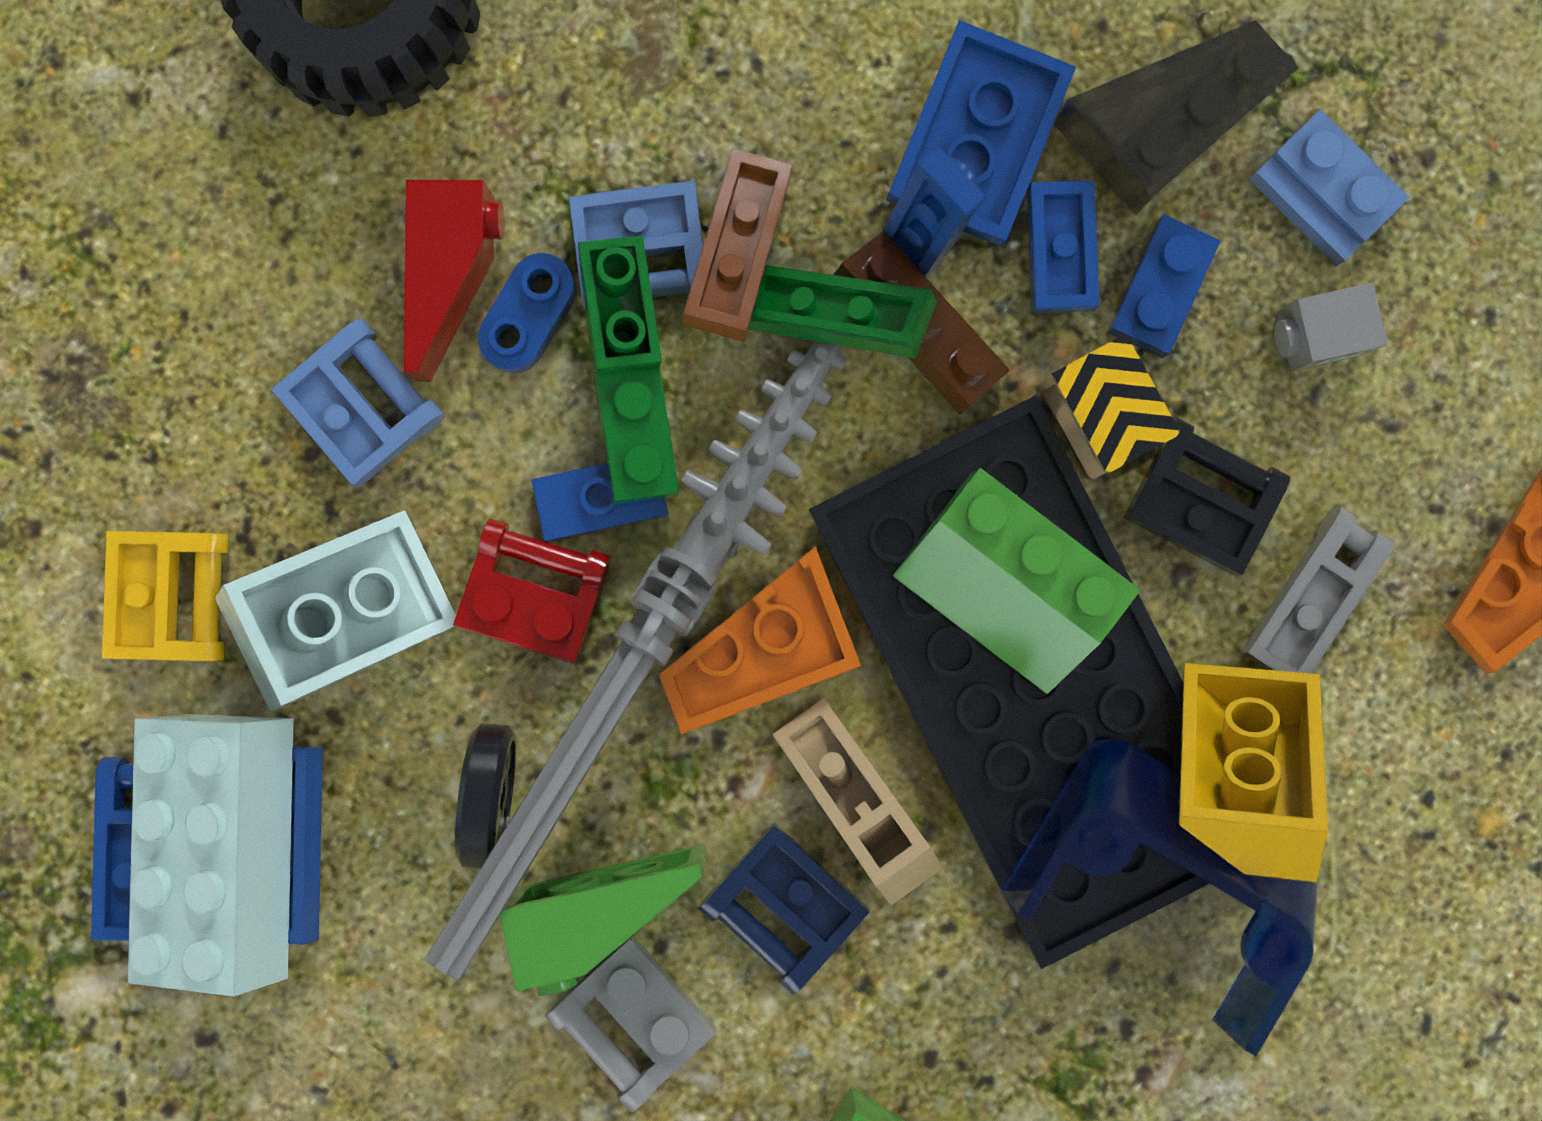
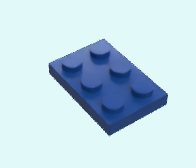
(992, 114)

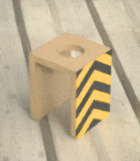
(1108, 408)

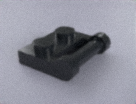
(1197, 514)

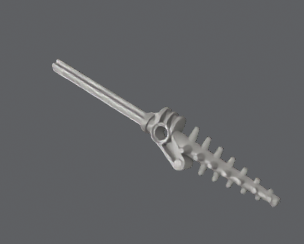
(666, 606)

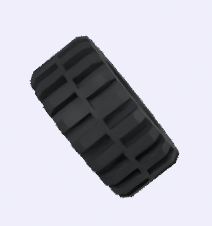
(359, 64)

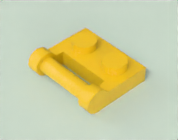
(144, 596)

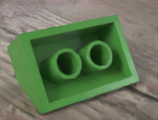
(1015, 581)

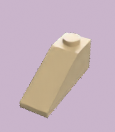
(858, 802)

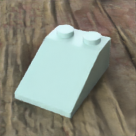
(335, 610)

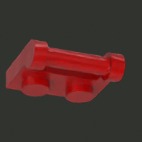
(527, 612)

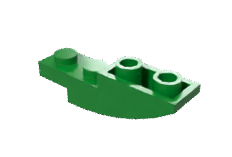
(627, 369)

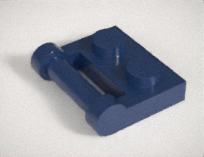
(799, 894)

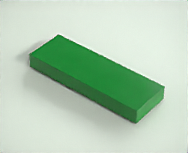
(843, 311)

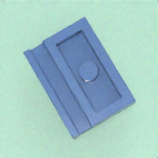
(1329, 188)

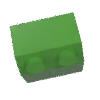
(577, 920)

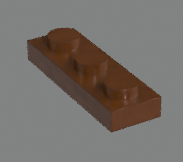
(951, 351)

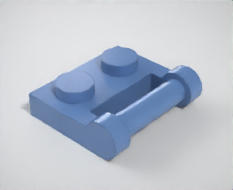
(661, 213)
(342, 417)

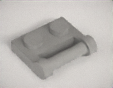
(647, 1008)

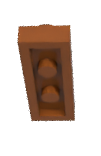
(737, 245)

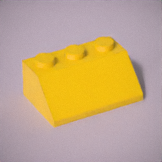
(1255, 768)

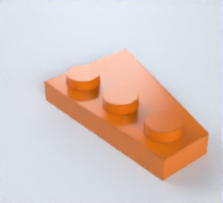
(1503, 600)
(764, 650)

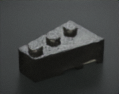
(1171, 113)

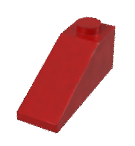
(446, 260)

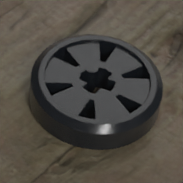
(484, 793)

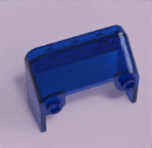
(1132, 798)

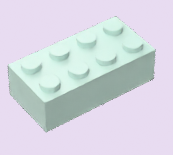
(210, 852)

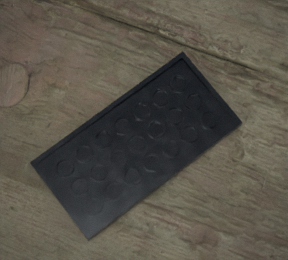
(986, 725)

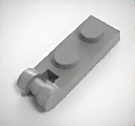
(1318, 596)

